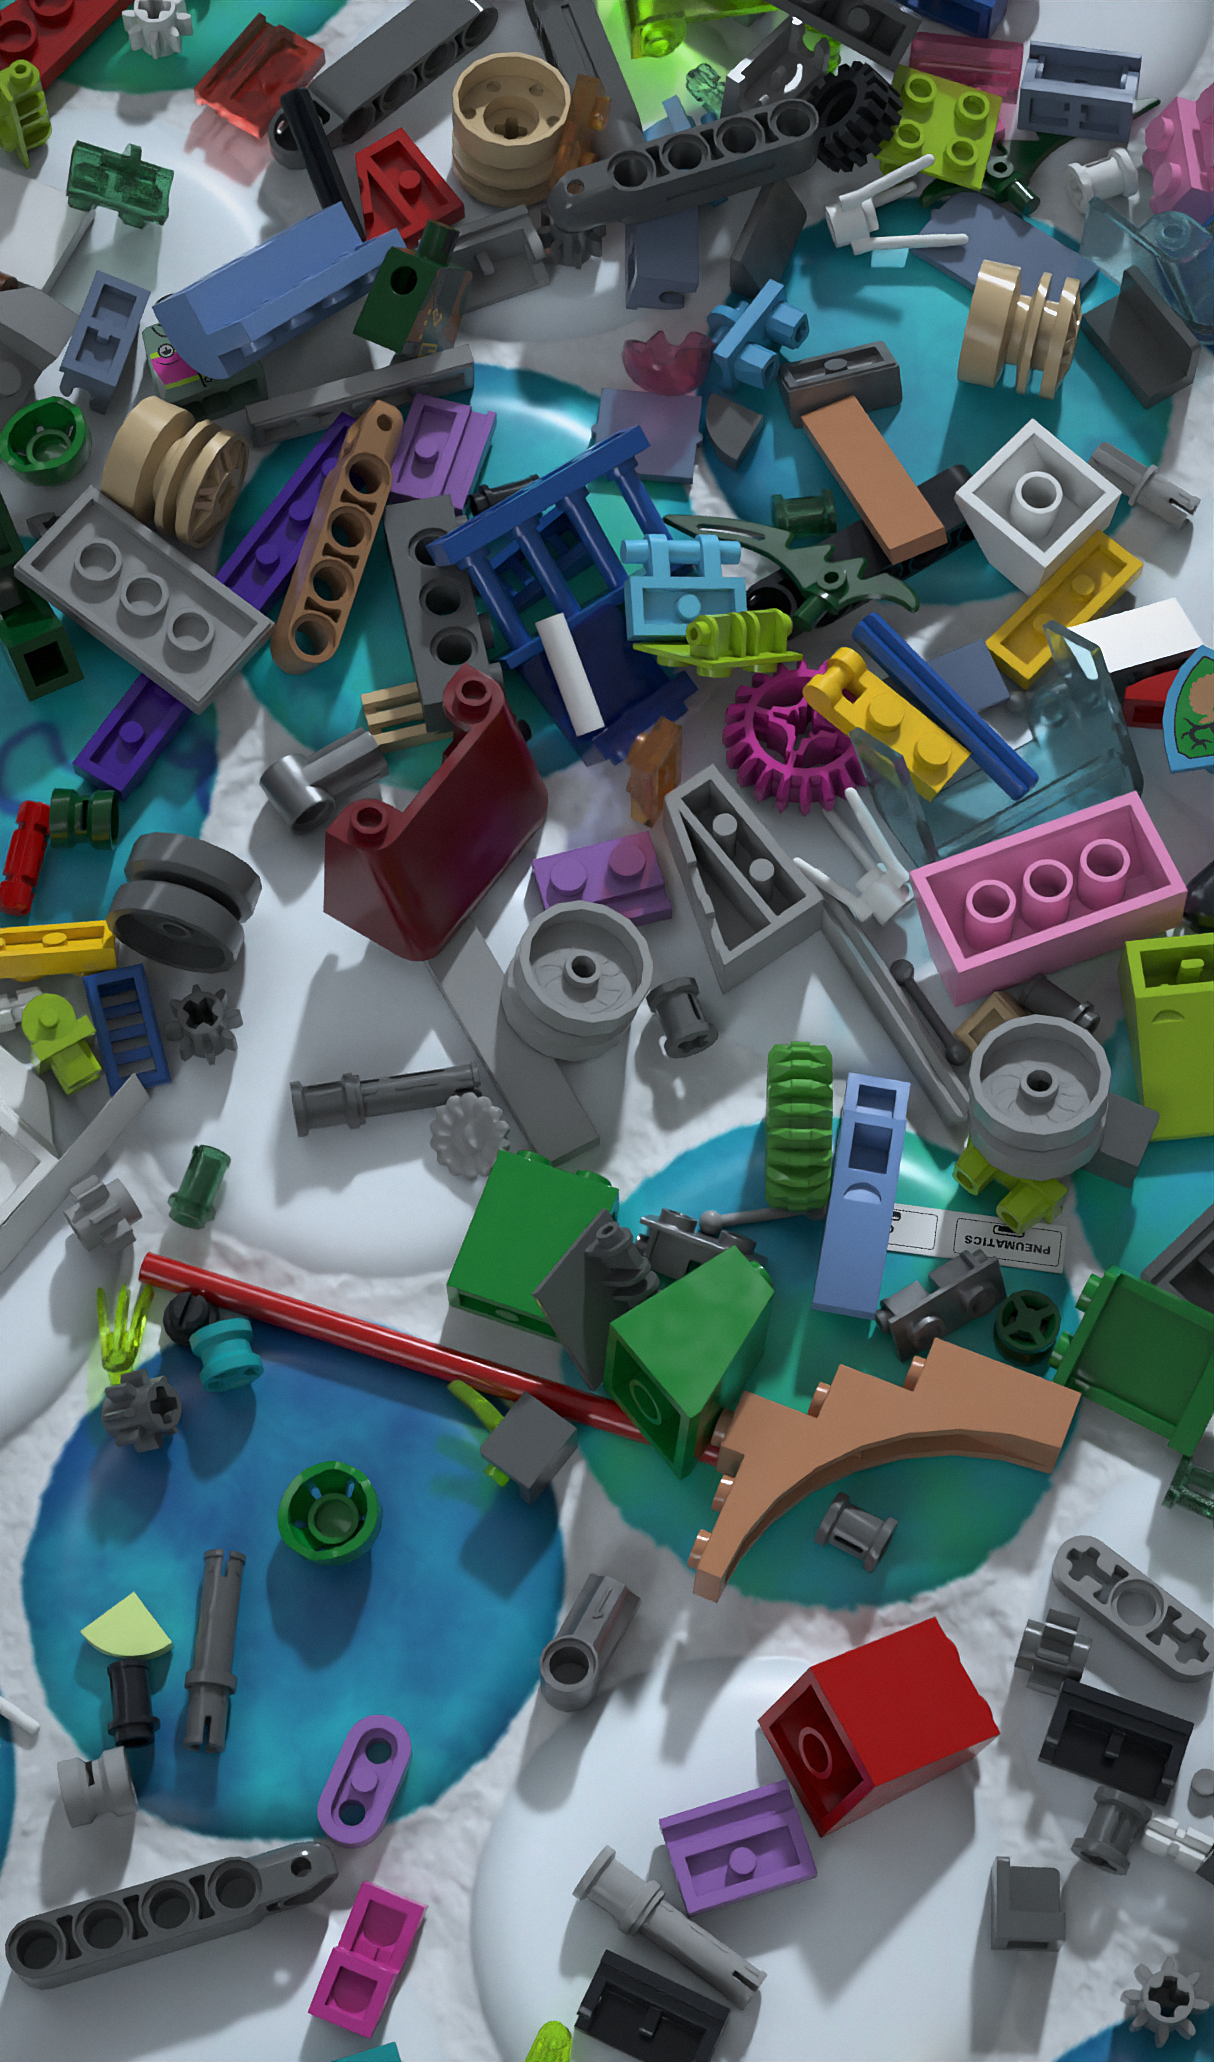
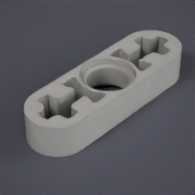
(1133, 1580)

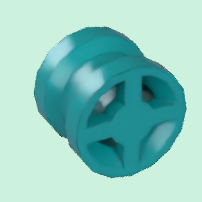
(226, 1355)

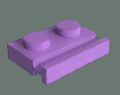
(441, 452)
(609, 873)
(737, 1848)

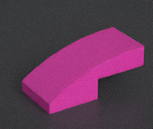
(368, 1959)

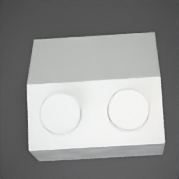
(1035, 506)

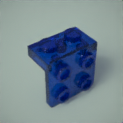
(624, 682)

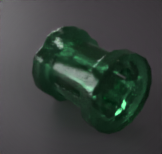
(805, 515)
(1181, 1495)

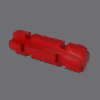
(24, 858)

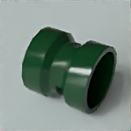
(84, 819)

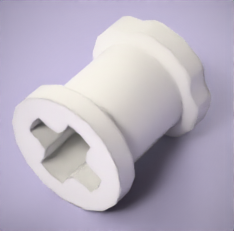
(1102, 178)

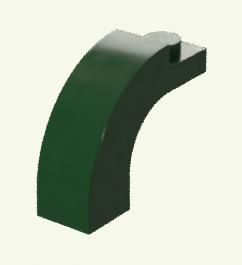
(29, 629)

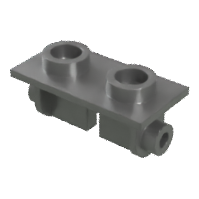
(676, 1243)
(965, 1291)

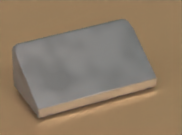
(766, 239)
(859, 371)

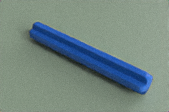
(944, 706)

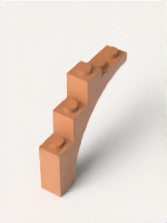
(945, 1408)

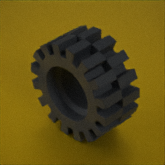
(854, 115)

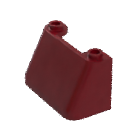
(426, 869)

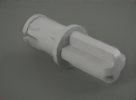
(1144, 485)

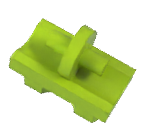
(60, 1042)
(1027, 1198)

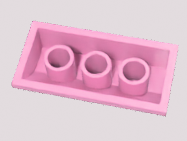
(1047, 898)

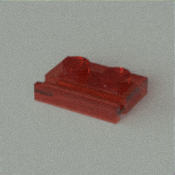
(256, 72)

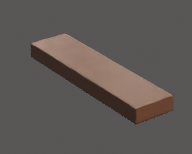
(874, 480)

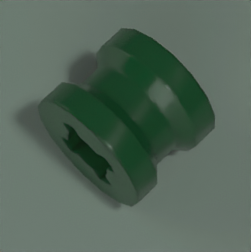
(1031, 1315)

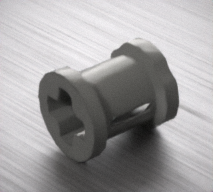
(682, 1017)
(856, 1531)
(1111, 1830)

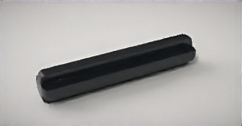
(317, 153)

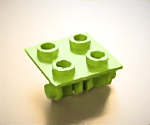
(22, 110)
(944, 121)
(728, 641)

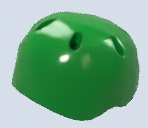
(50, 454)
(334, 1518)

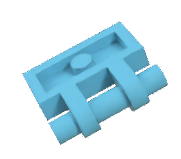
(664, 605)

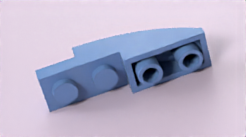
(861, 1196)

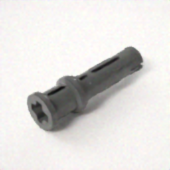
(354, 1100)

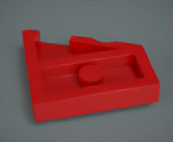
(402, 189)

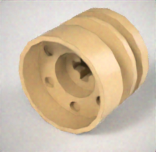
(508, 128)
(1019, 330)
(175, 471)

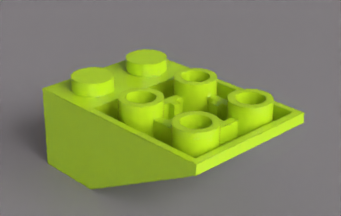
(1171, 1030)

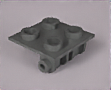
(592, 1287)

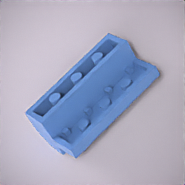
(273, 292)

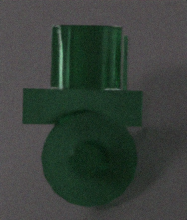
(119, 183)

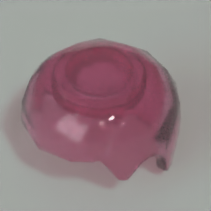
(668, 367)

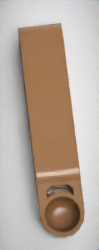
(370, 453)

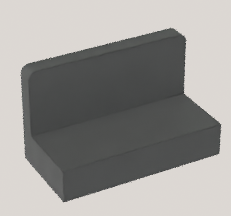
(1143, 340)

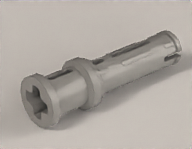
(642, 1909)

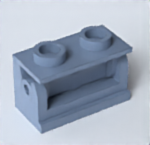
(1079, 91)

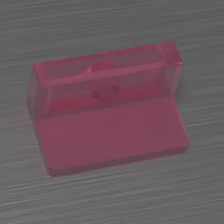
(970, 61)

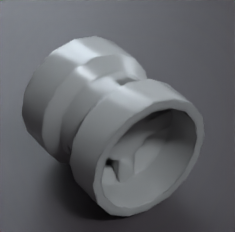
(97, 1786)

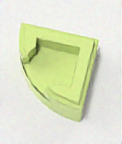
(128, 1632)

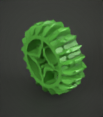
(798, 1126)

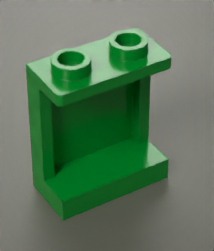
(519, 1235)
(1142, 1356)

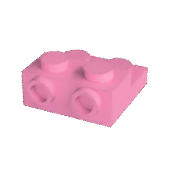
(1183, 157)

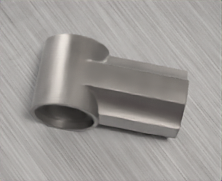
(311, 787)
(587, 1639)

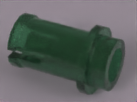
(195, 1198)

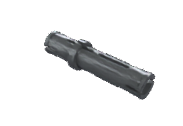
(212, 1676)

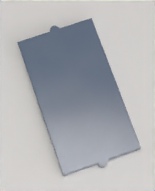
(1001, 238)

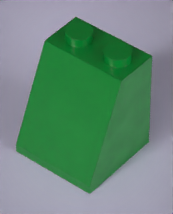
(689, 1354)

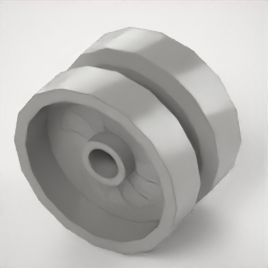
(576, 980)
(1038, 1097)

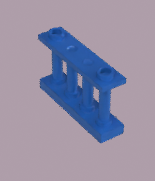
(518, 520)

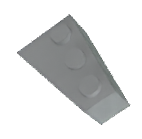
(737, 879)

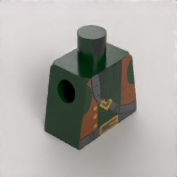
(417, 296)

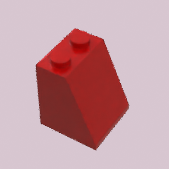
(877, 1724)

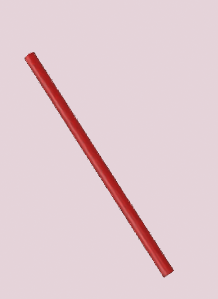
(392, 1346)

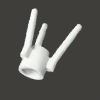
(855, 215)
(883, 887)

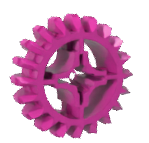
(763, 717)

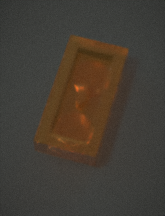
(586, 113)
(654, 769)

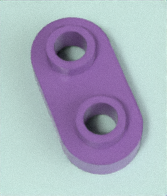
(364, 1783)

